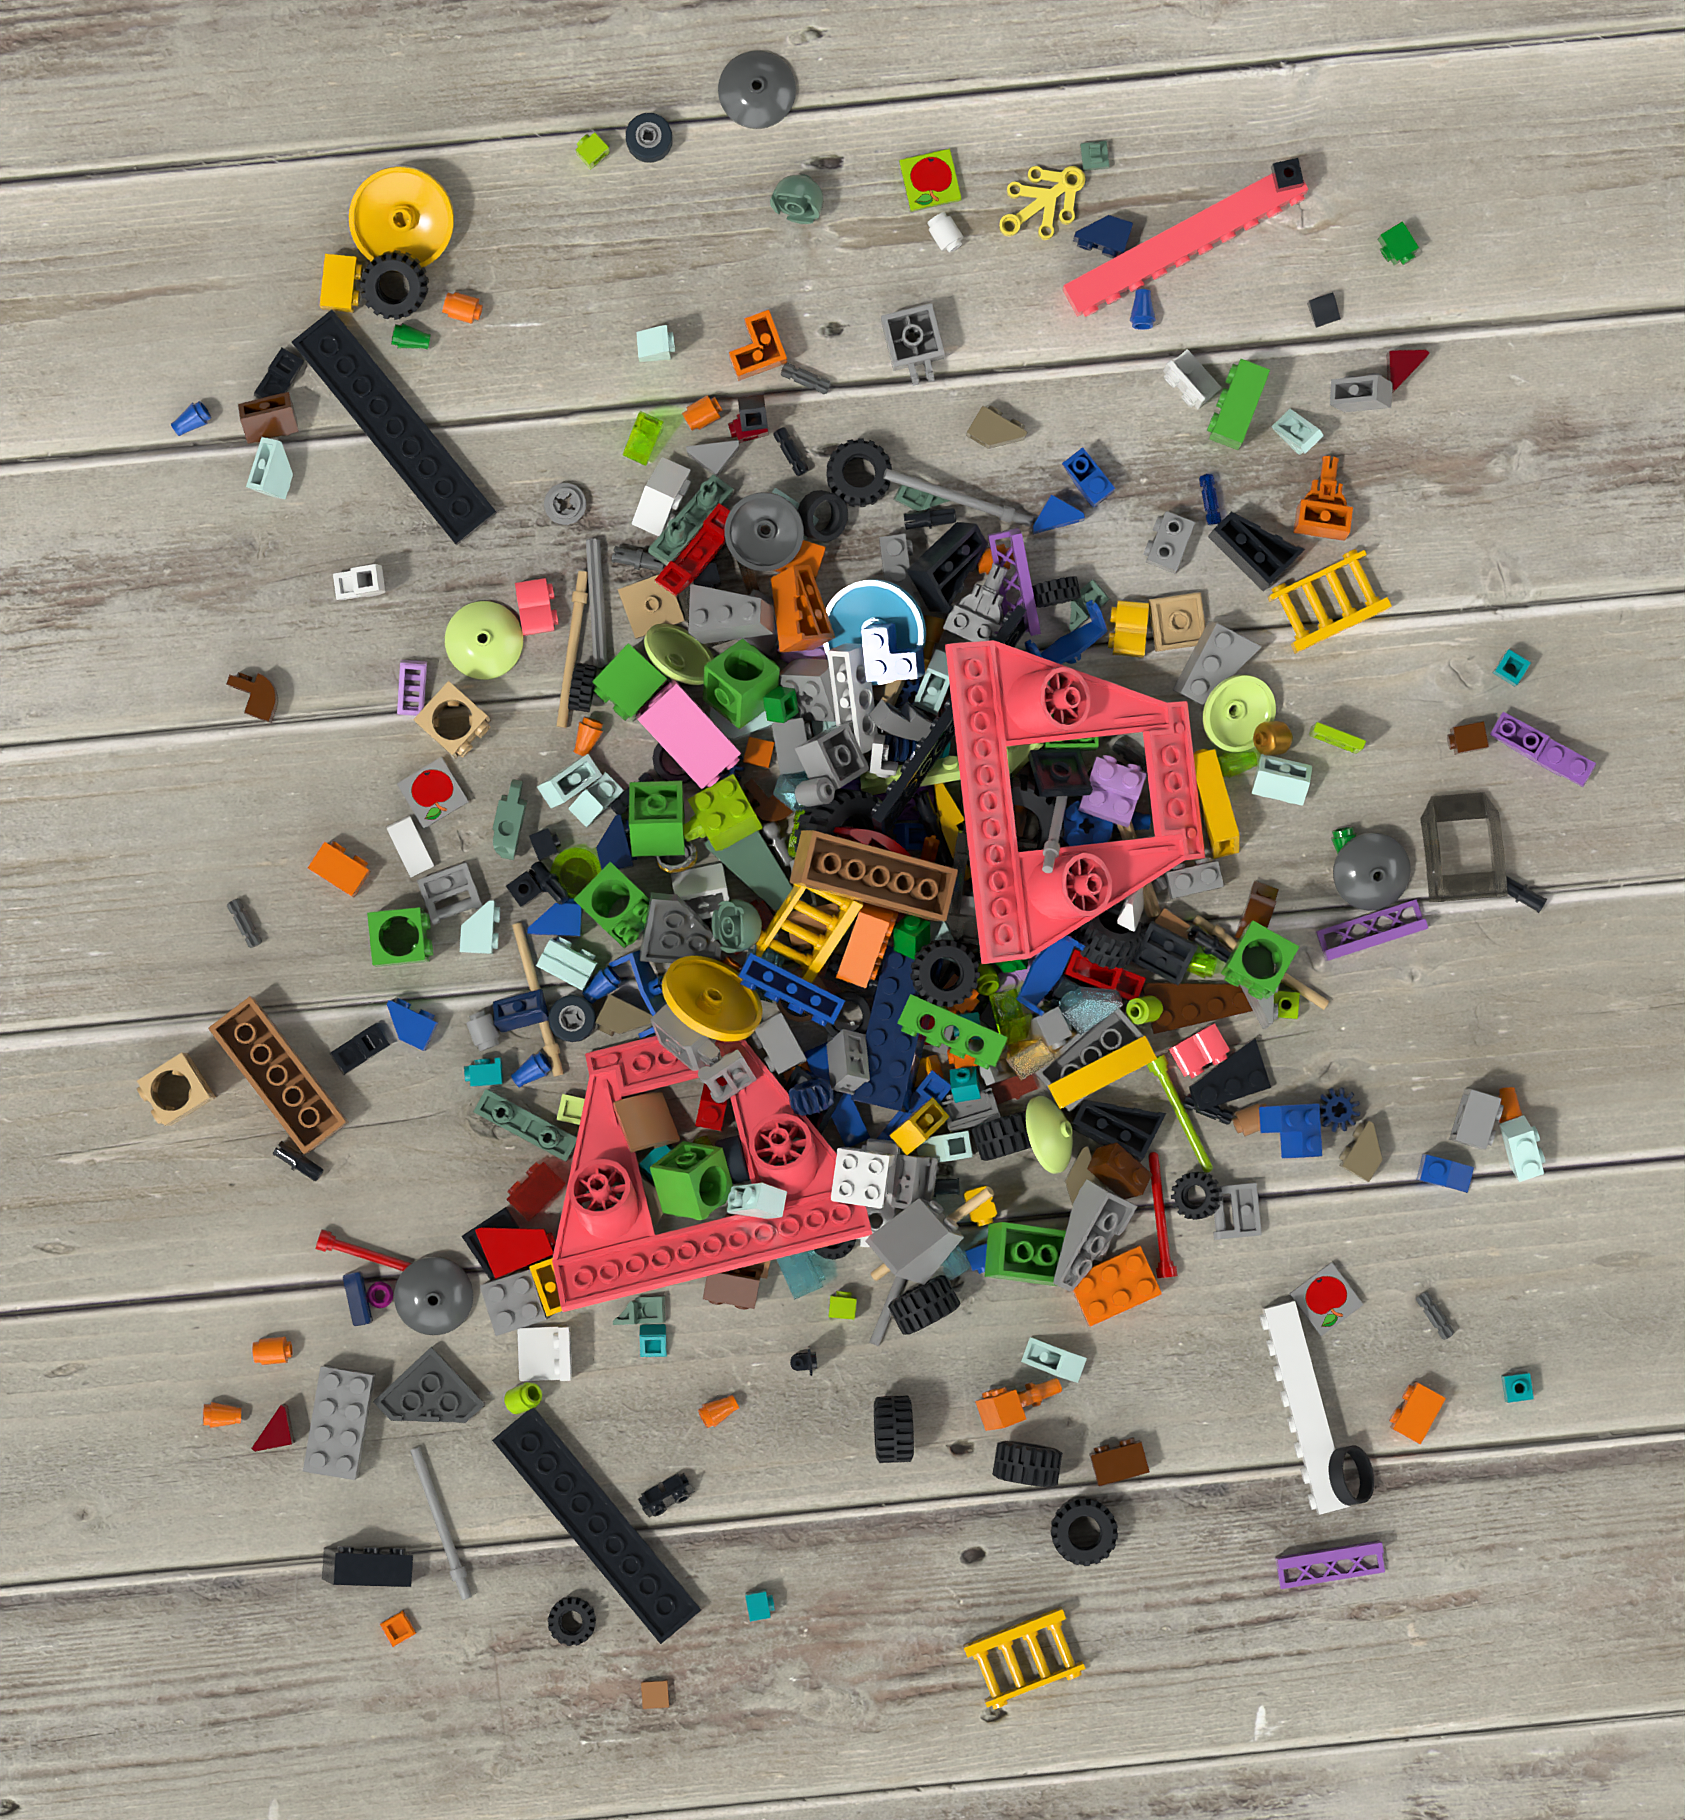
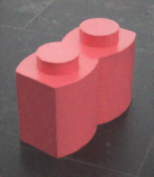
(535, 607)
(1199, 1050)

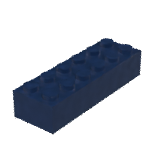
(890, 1052)

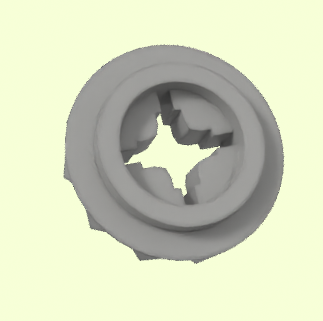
(562, 491)

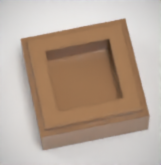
(655, 1694)

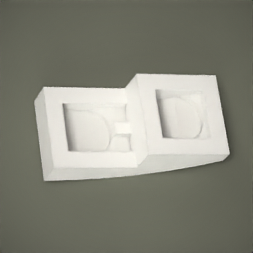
(410, 846)

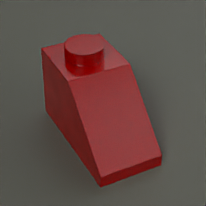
(711, 1113)

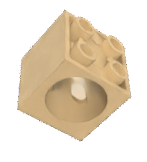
(452, 697)
(198, 1094)

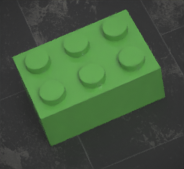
(1237, 403)
(1023, 1253)

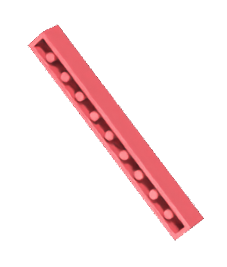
(1179, 243)

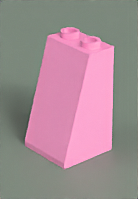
(688, 734)

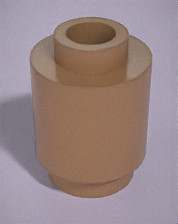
(1248, 1120)

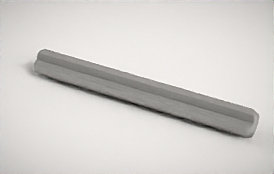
(596, 603)

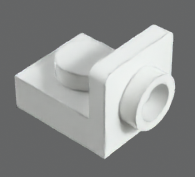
(879, 759)

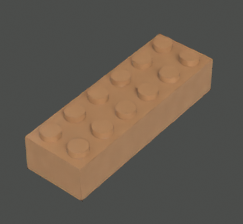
(873, 875)
(278, 1075)

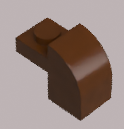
(263, 695)
(770, 808)
(1258, 907)

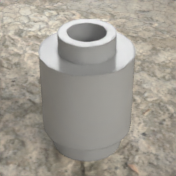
(815, 792)
(483, 1031)

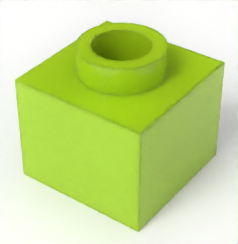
(591, 150)
(1293, 998)
(842, 1306)

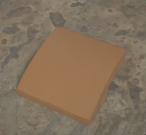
(646, 1121)

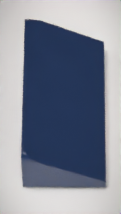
(520, 1011)
(357, 1298)

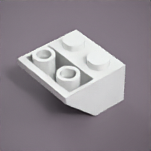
(701, 889)

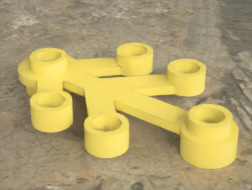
(1045, 199)

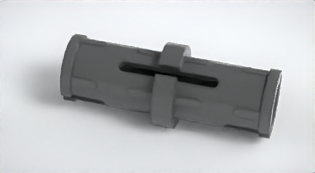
(638, 559)

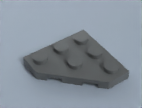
(675, 932)
(429, 1393)

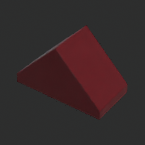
(1402, 364)
(277, 1432)

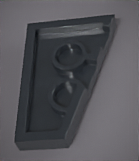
(1232, 1079)

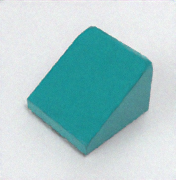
(653, 1340)

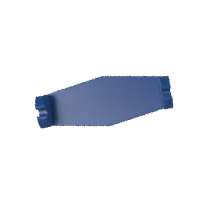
(1075, 642)
(1046, 972)
(648, 984)

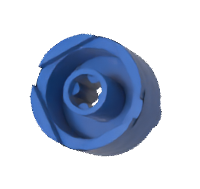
(1074, 836)

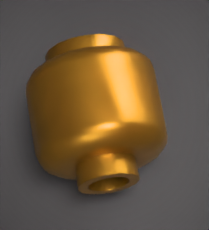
(1272, 738)

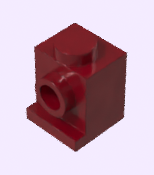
(736, 431)

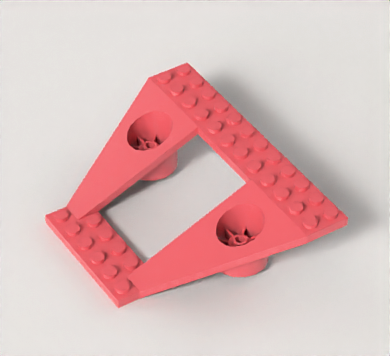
(1004, 702)
(616, 1249)

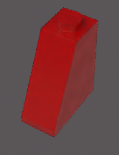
(514, 1247)

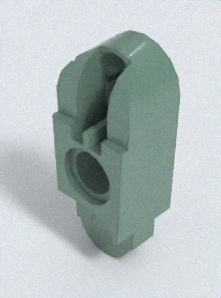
(509, 821)

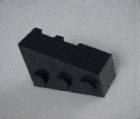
(1254, 550)
(946, 564)
(1112, 1124)
(367, 1566)

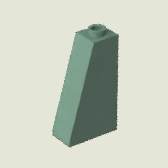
(756, 868)

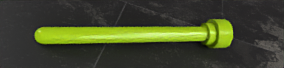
(1159, 1069)

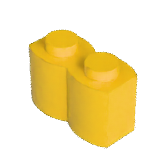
(1130, 629)

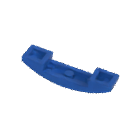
(931, 1086)
(846, 1113)

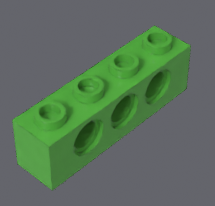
(917, 1008)

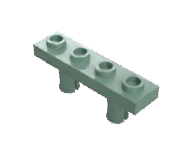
(690, 520)
(525, 1125)

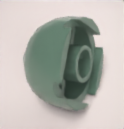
(798, 198)
(736, 925)

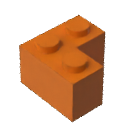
(764, 352)

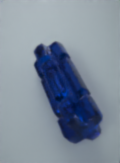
(1210, 499)

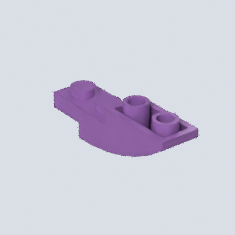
(1542, 749)

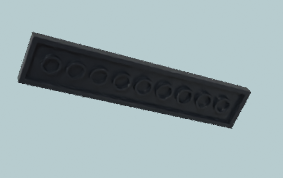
(394, 427)
(930, 748)
(596, 1525)

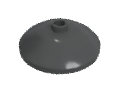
(757, 107)
(760, 549)
(1358, 863)
(433, 1278)

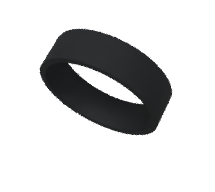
(1337, 1479)

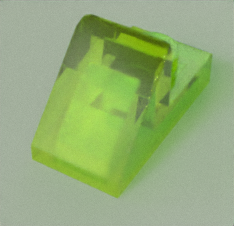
(643, 438)
(1009, 1015)

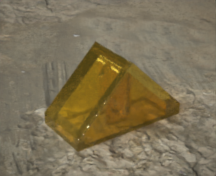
(1028, 1057)

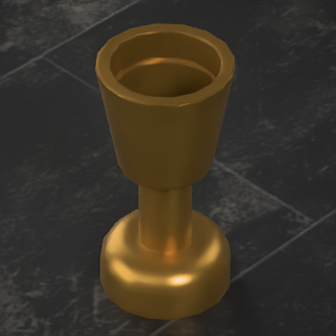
(934, 632)

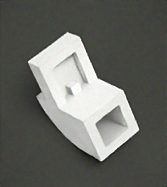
(359, 582)

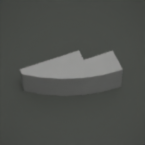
(904, 723)

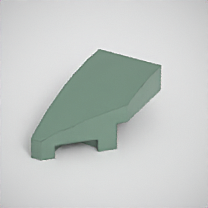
(917, 499)
(1079, 610)
(643, 1311)

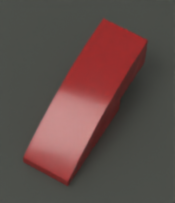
(1125, 982)

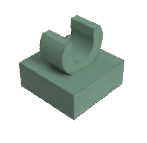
(1094, 155)

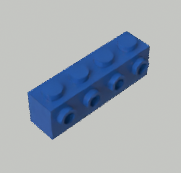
(790, 988)

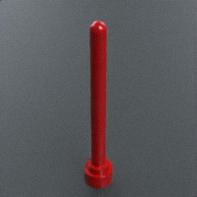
(328, 1242)
(1165, 1266)

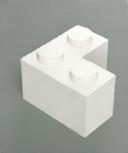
(661, 496)

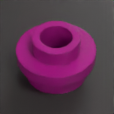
(371, 1294)

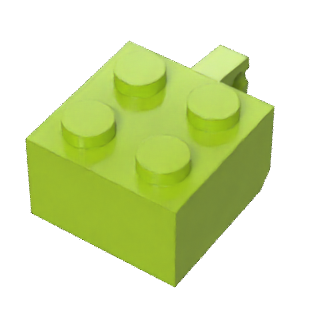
(721, 815)

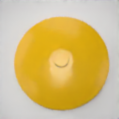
(401, 212)
(711, 999)

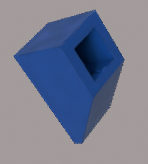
(1088, 477)
(411, 1026)

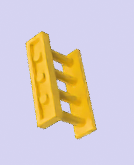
(1350, 615)
(822, 944)
(1028, 1631)

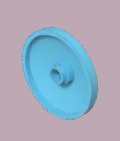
(875, 603)

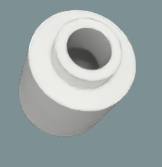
(945, 232)

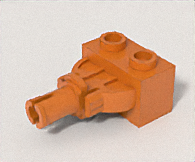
(1322, 510)
(1005, 1408)

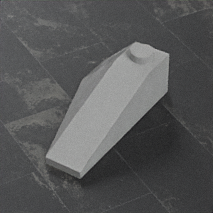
(1092, 1224)

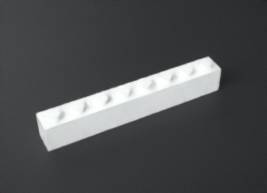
(1304, 1402)

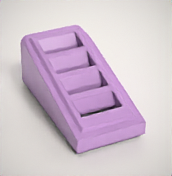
(416, 665)

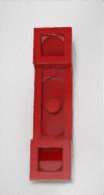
(697, 554)
(870, 837)

